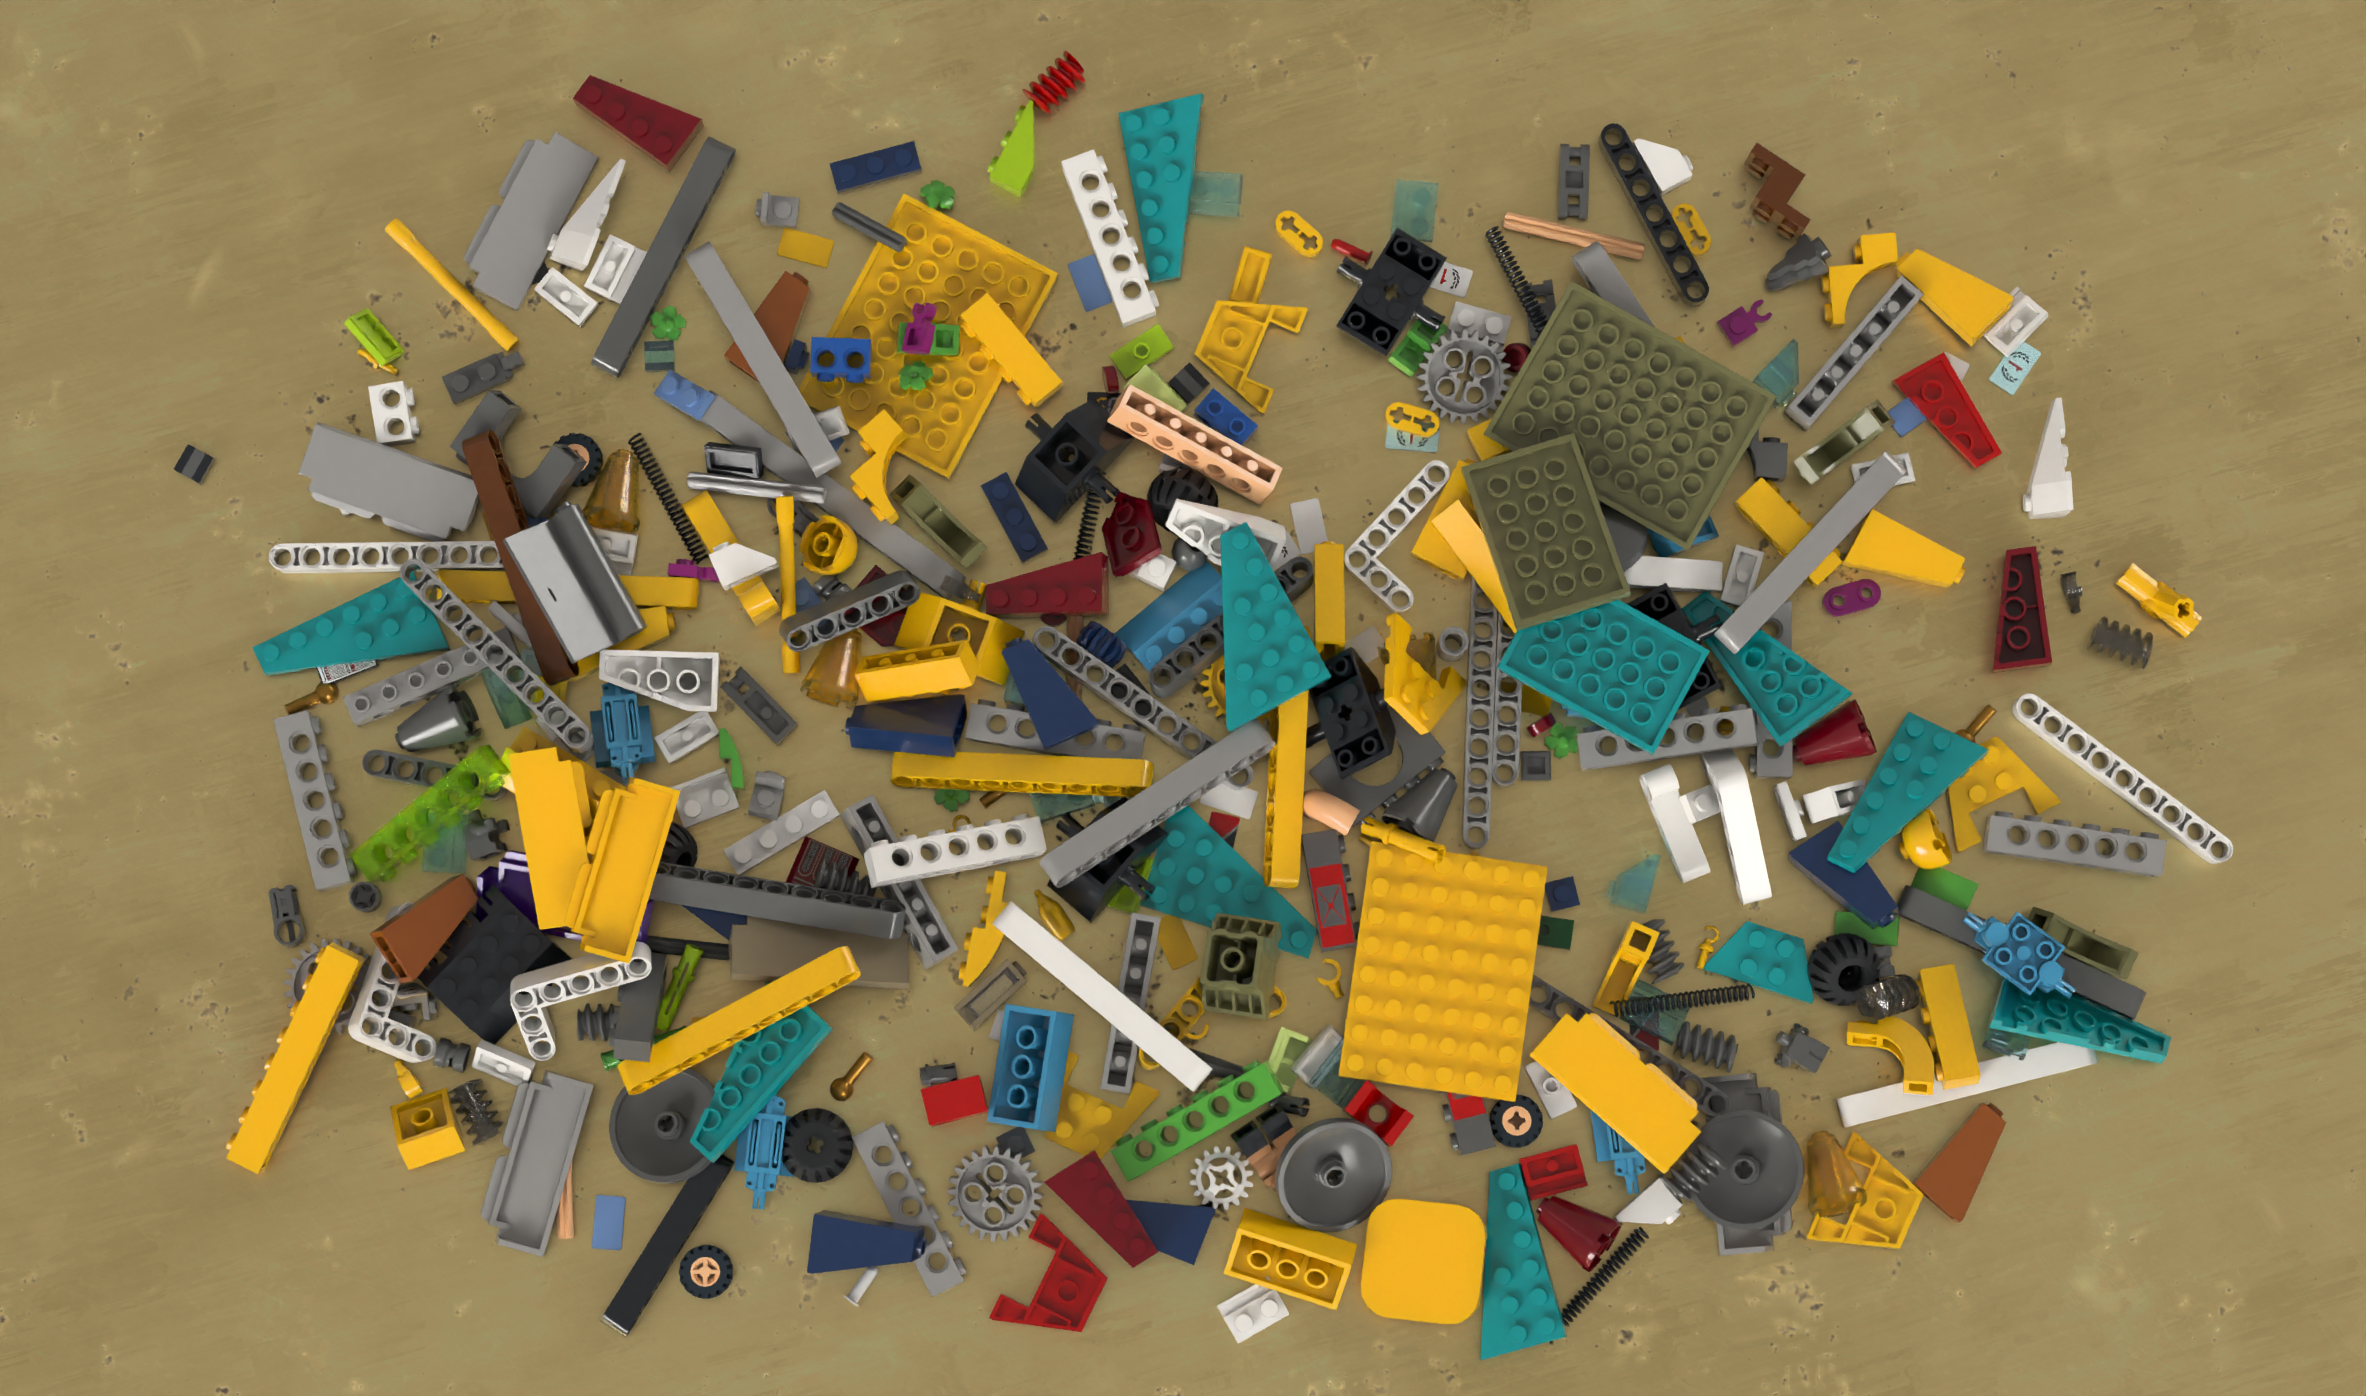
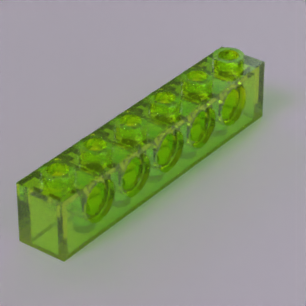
(371, 855)

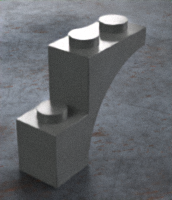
(1768, 458)

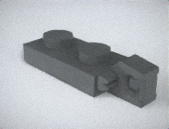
(481, 376)

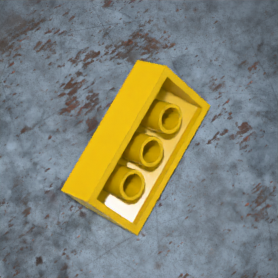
(1293, 1257)

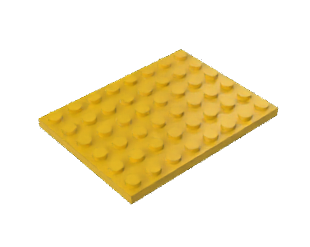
(949, 269)
(1443, 972)

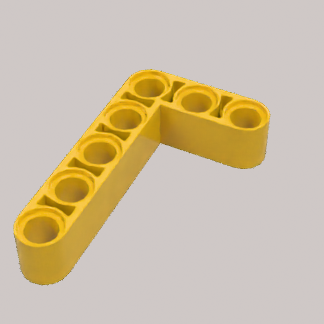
(715, 531)
(1184, 1024)

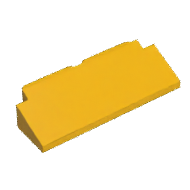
(552, 819)
(626, 853)
(1619, 1087)

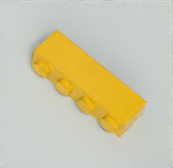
(1011, 350)
(1781, 524)
(917, 671)
(1948, 1027)

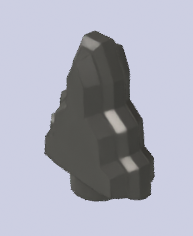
(1800, 263)

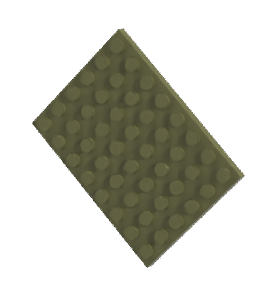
(1646, 410)

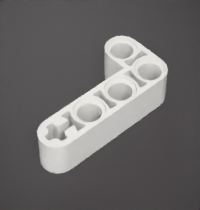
(1678, 573)
(1679, 836)

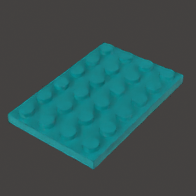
(1609, 668)

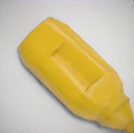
(1054, 916)

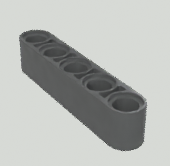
(863, 613)
(420, 773)

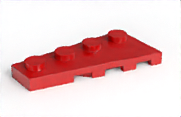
(1946, 404)

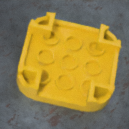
(1423, 1261)

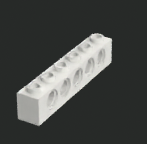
(1090, 166)
(884, 871)

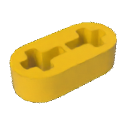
(1696, 226)
(1303, 229)
(1409, 426)

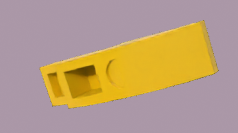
(982, 942)

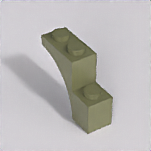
(1844, 442)
(937, 521)
(2084, 945)

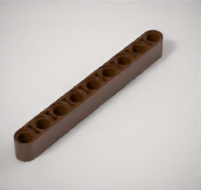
(505, 519)

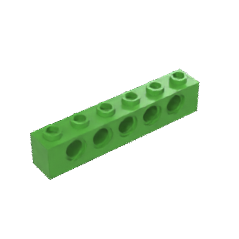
(1265, 1089)

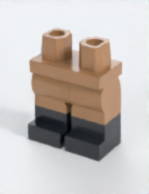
(1256, 1148)

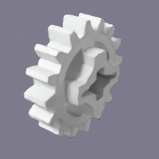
(1232, 1162)

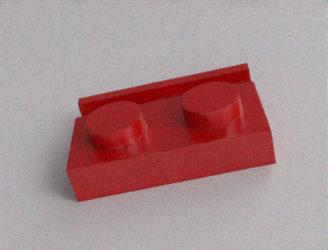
(1553, 1172)

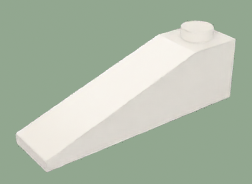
(579, 235)
(2050, 486)
(1203, 525)
(671, 677)

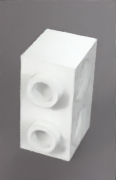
(385, 415)

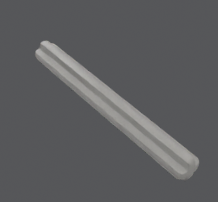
(756, 487)

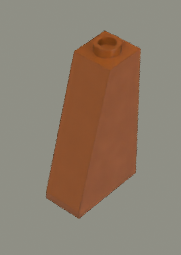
(778, 317)
(422, 928)
(1959, 1165)

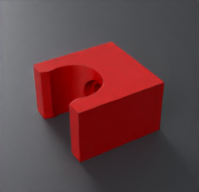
(954, 1100)
(1396, 1117)

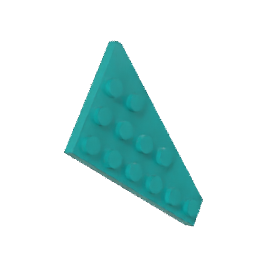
(1264, 640)
(1204, 876)

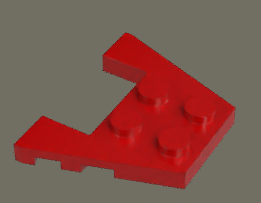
(1066, 1290)

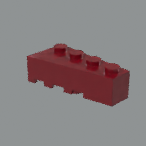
(642, 122)
(1055, 591)
(2022, 622)
(1099, 1202)

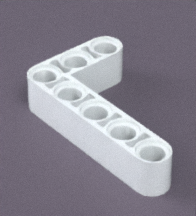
(1391, 532)
(1739, 824)
(567, 988)
(378, 1015)

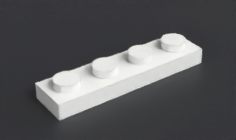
(781, 833)

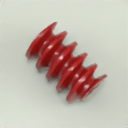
(1056, 83)

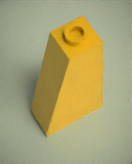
(1954, 295)
(1431, 546)
(1900, 552)
(1329, 599)
(658, 630)

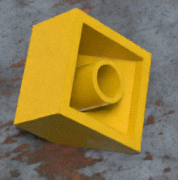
(427, 1129)

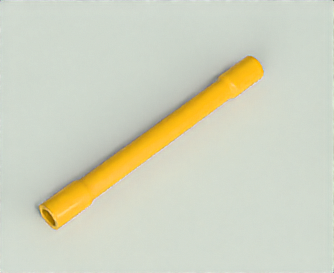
(408, 241)
(785, 523)

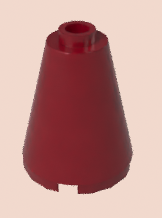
(1835, 737)
(1578, 1230)

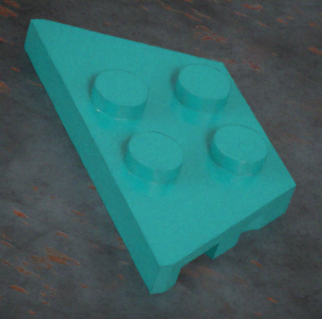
(1765, 961)

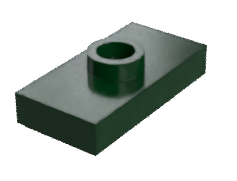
(1555, 932)

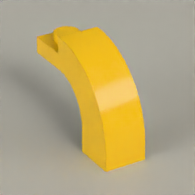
(1902, 1041)

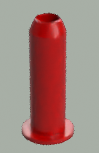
(1351, 251)

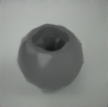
(1187, 556)

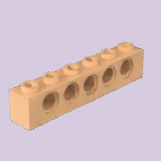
(1194, 444)

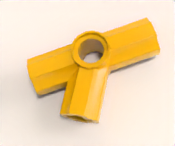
(2160, 600)

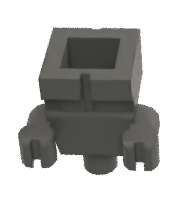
(483, 836)
(1800, 1049)

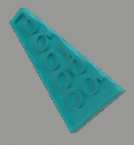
(1161, 167)
(367, 628)
(1773, 679)
(1907, 781)
(2075, 1023)
(754, 1075)
(1518, 1286)

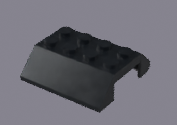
(483, 963)

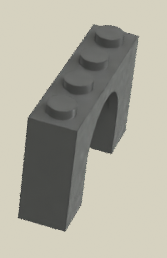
(554, 475)
(1418, 754)

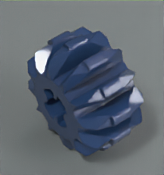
(1101, 643)

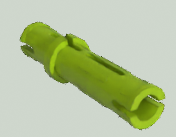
(692, 956)

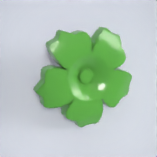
(937, 194)
(667, 323)
(915, 376)
(1562, 740)
(951, 798)

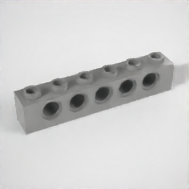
(1853, 353)
(421, 681)
(288, 730)
(979, 731)
(1743, 735)
(1781, 764)
(2147, 864)
(922, 921)
(1134, 985)
(867, 1144)

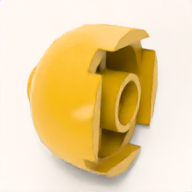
(828, 546)
(1925, 842)

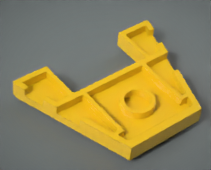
(1233, 341)
(1410, 687)
(1989, 780)
(1092, 1123)
(1888, 1208)

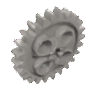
(1437, 370)
(304, 968)
(975, 1210)

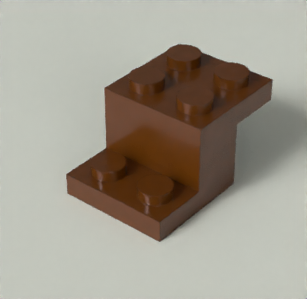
(1774, 195)

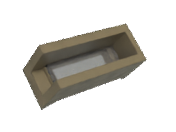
(991, 993)

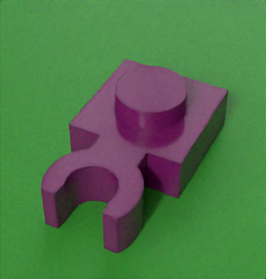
(1741, 324)
(920, 333)
(687, 569)

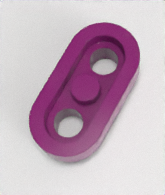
(1852, 598)

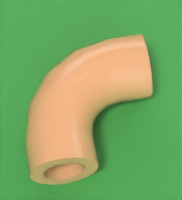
(1329, 810)

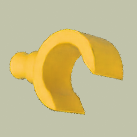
(1334, 984)
(1194, 1037)
(407, 1080)

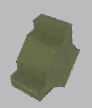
(1240, 965)

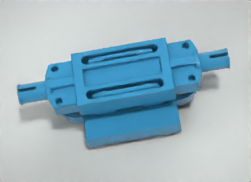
(621, 732)
(2021, 953)
(1612, 1146)
(761, 1150)

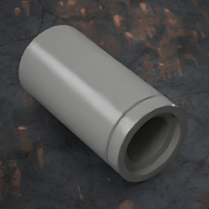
(1452, 633)

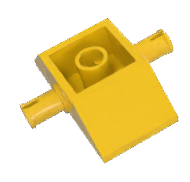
(935, 619)

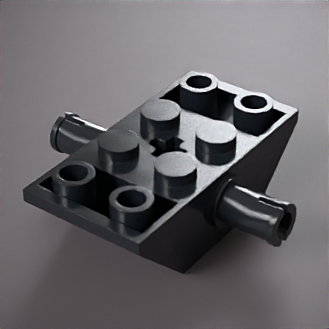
(1403, 267)
(1052, 478)
(1663, 607)
(1351, 714)
(1100, 884)

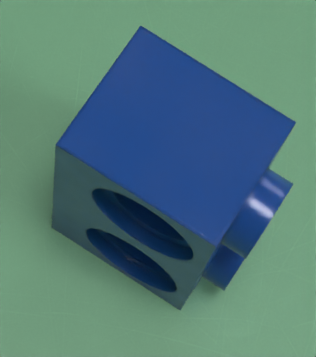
(842, 350)
(1225, 418)

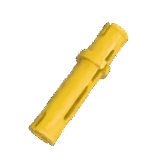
(1392, 834)

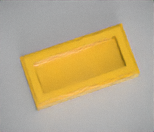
(1250, 275)

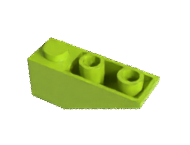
(1016, 163)

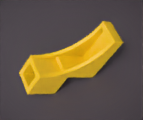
(1873, 254)
(882, 438)
(1625, 967)

